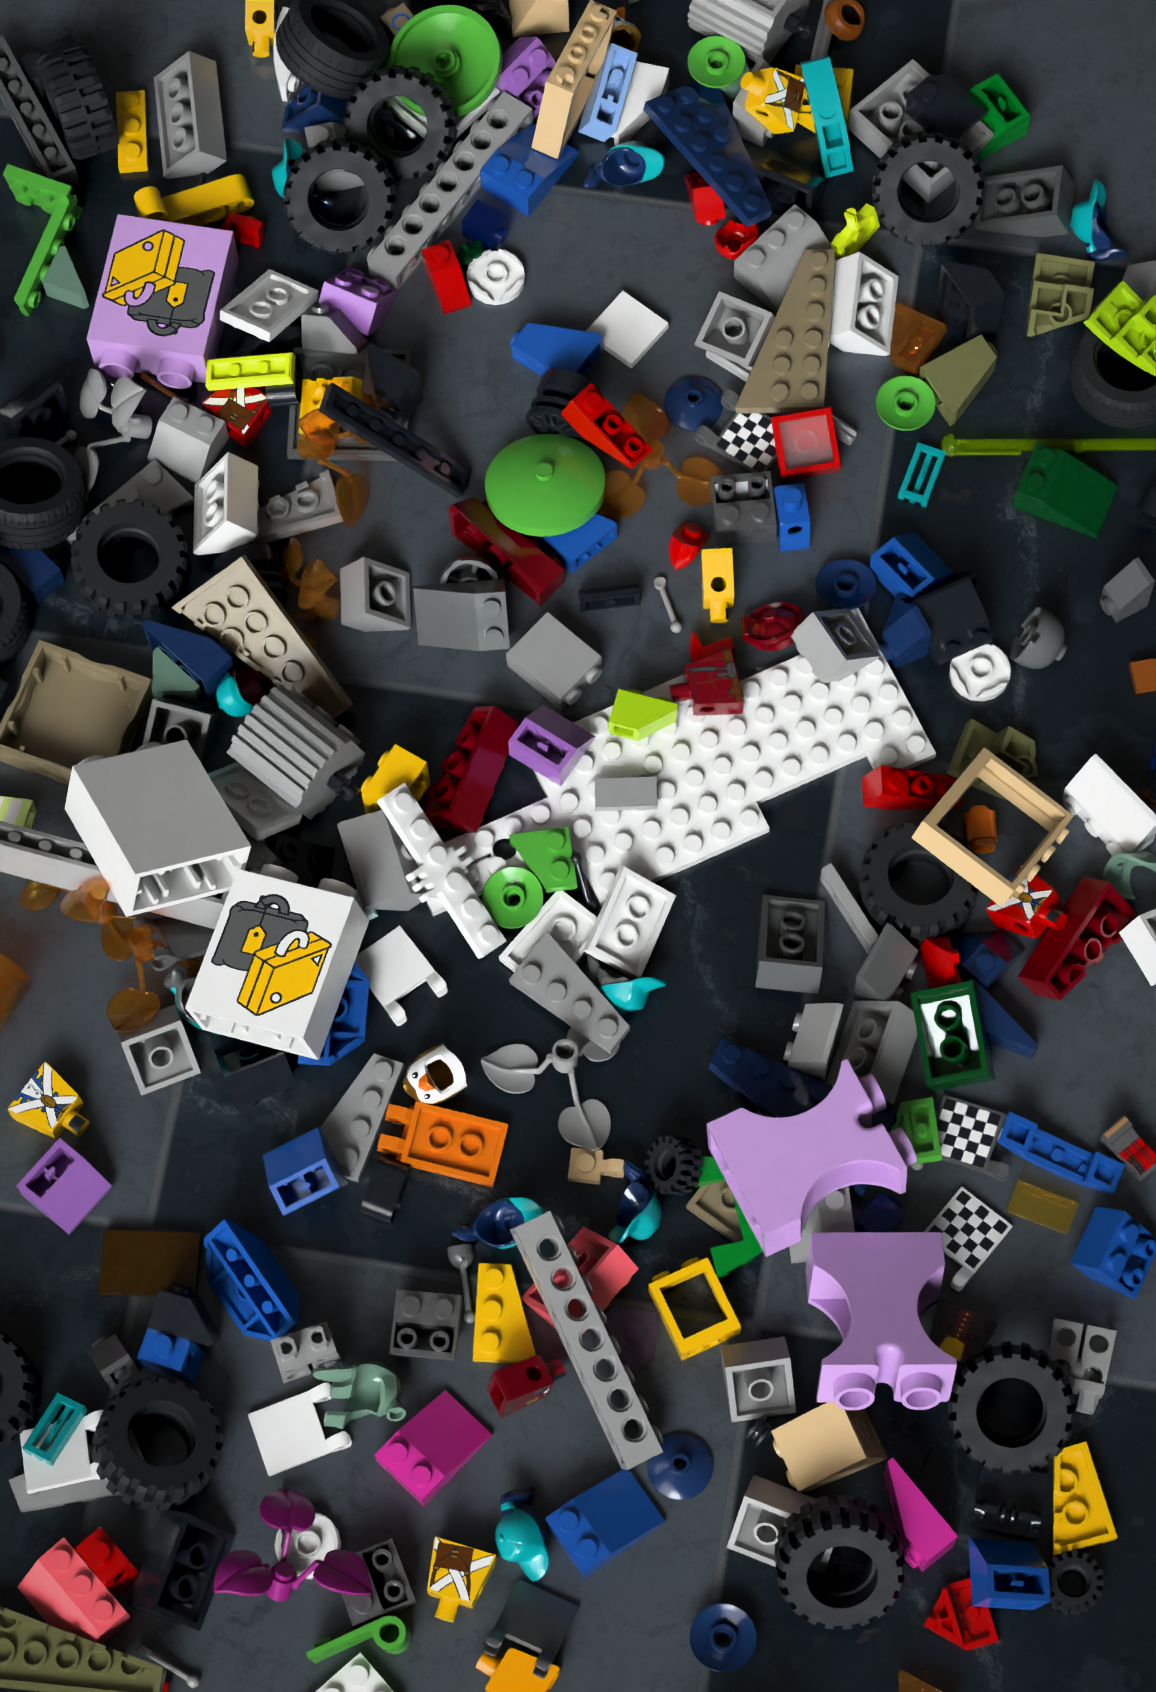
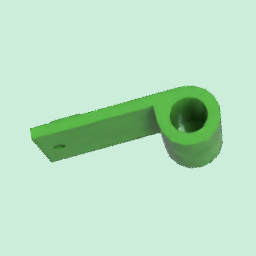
(388, 1633)

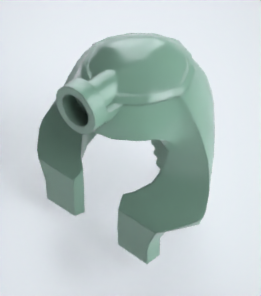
(368, 1389)

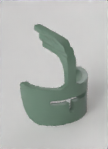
(1119, 874)

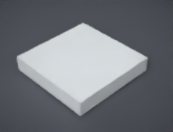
(628, 329)

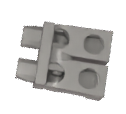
(304, 1347)
(1089, 1371)

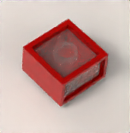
(806, 444)

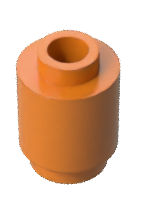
(981, 829)

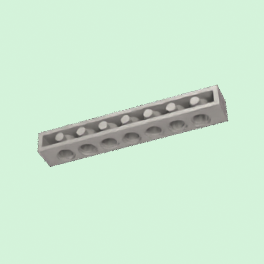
(448, 204)
(570, 1330)

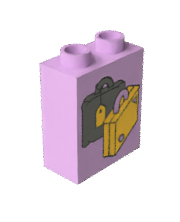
(162, 300)

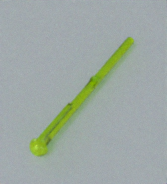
(1015, 446)

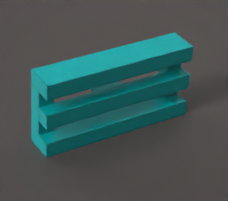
(915, 496)
(64, 1436)

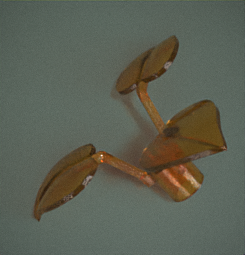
(319, 444)
(623, 495)
(314, 583)
(84, 904)
(120, 940)

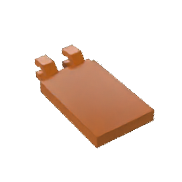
(446, 1142)

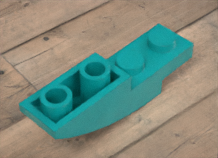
(827, 116)

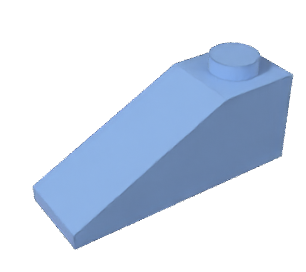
(608, 94)

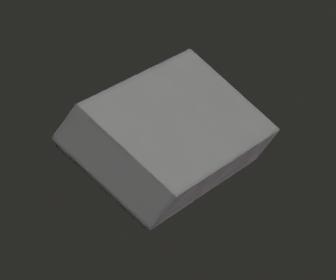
(625, 793)

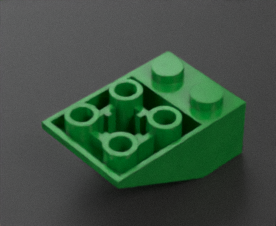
(1005, 114)

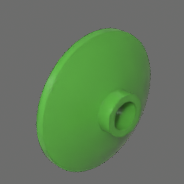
(720, 52)
(909, 392)
(505, 885)

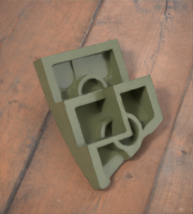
(1058, 293)
(1008, 745)

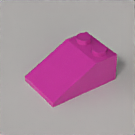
(432, 1447)
(921, 1528)

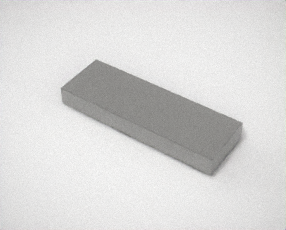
(848, 907)

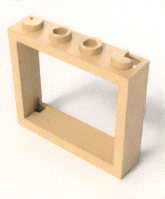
(580, 58)
(1018, 792)

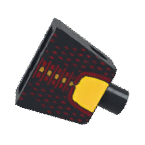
(960, 1331)

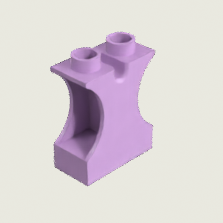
(793, 1162)
(875, 1294)

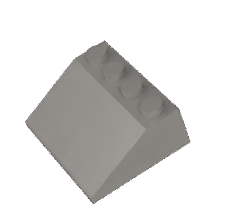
(882, 121)

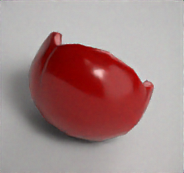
(735, 239)

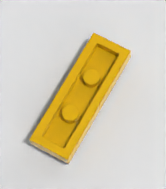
(132, 131)

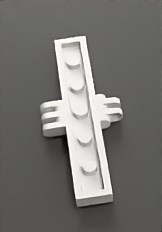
(441, 871)

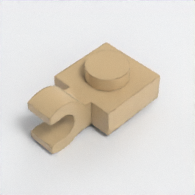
(588, 1166)

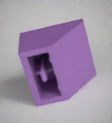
(525, 71)
(359, 298)
(549, 744)
(64, 1186)

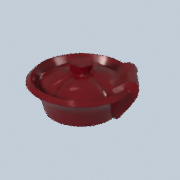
(772, 626)

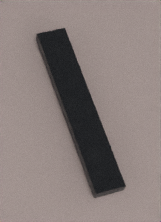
(394, 440)

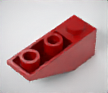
(605, 427)
(904, 789)

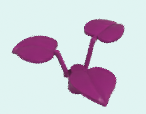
(245, 1575)

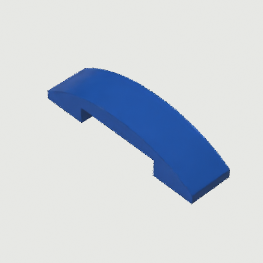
(1059, 1156)

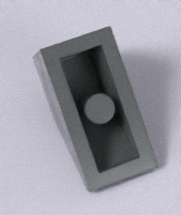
(330, 331)
(1127, 591)
(112, 1361)

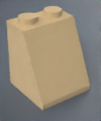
(538, 17)
(827, 1445)

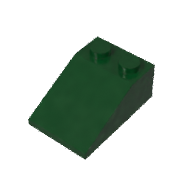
(1064, 491)
(952, 1036)

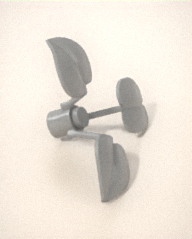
(124, 401)
(514, 1069)

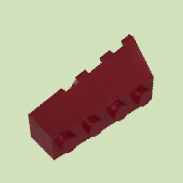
(507, 550)
(471, 771)
(1092, 925)

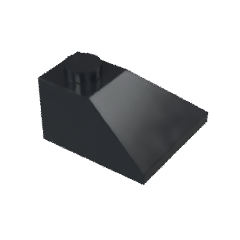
(943, 106)

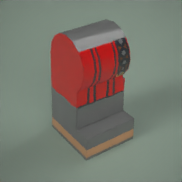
(1129, 1149)

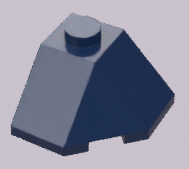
(311, 110)
(904, 634)
(985, 956)

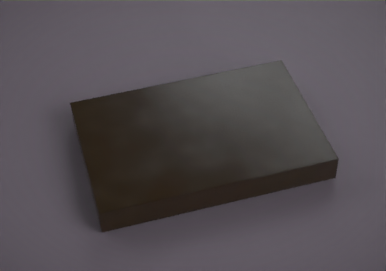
(147, 1261)

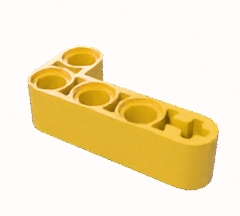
(196, 205)

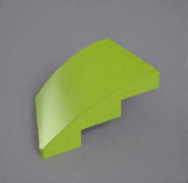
(1127, 326)

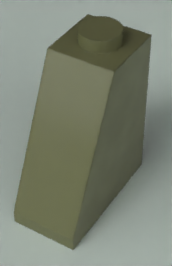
(959, 376)

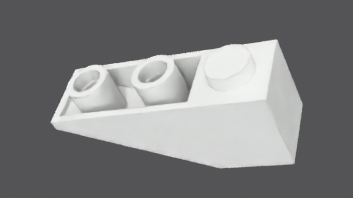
(645, 84)

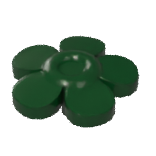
(468, 252)

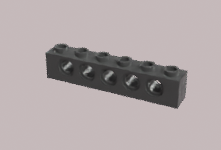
(33, 122)

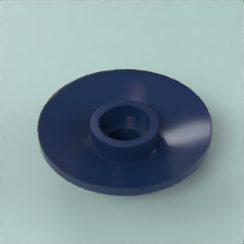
(689, 414)
(845, 575)
(681, 1483)
(723, 1620)

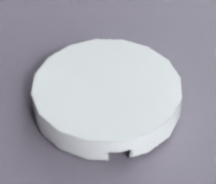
(496, 277)
(980, 673)
(310, 1544)

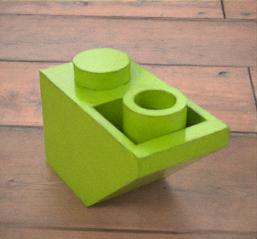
(639, 715)

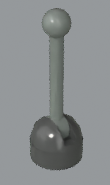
(462, 1257)

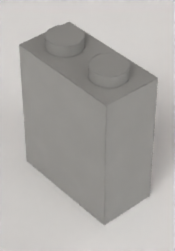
(554, 661)

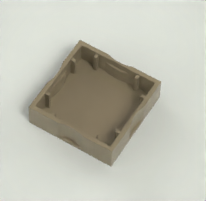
(71, 712)

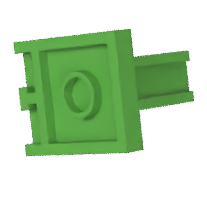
(56, 200)

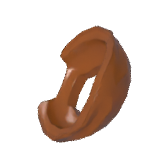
(836, 22)

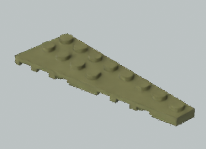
(58, 1661)

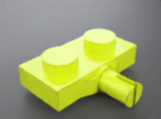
(857, 232)

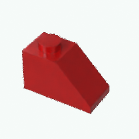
(704, 201)
(446, 277)

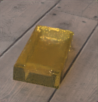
(1042, 1207)

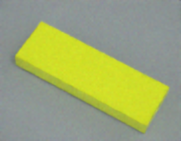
(250, 371)

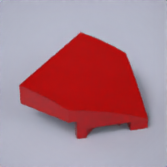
(940, 962)
(959, 1620)

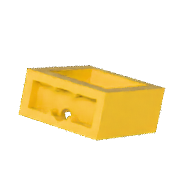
(706, 1338)

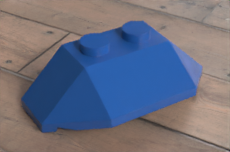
(349, 1022)
(250, 1282)

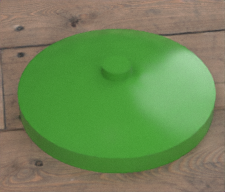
(456, 49)
(545, 485)

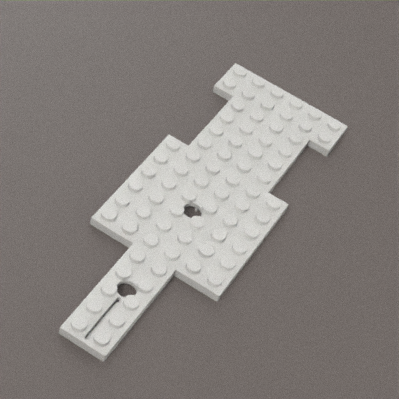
(711, 771)

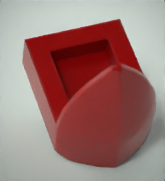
(245, 229)
(686, 544)
(698, 651)

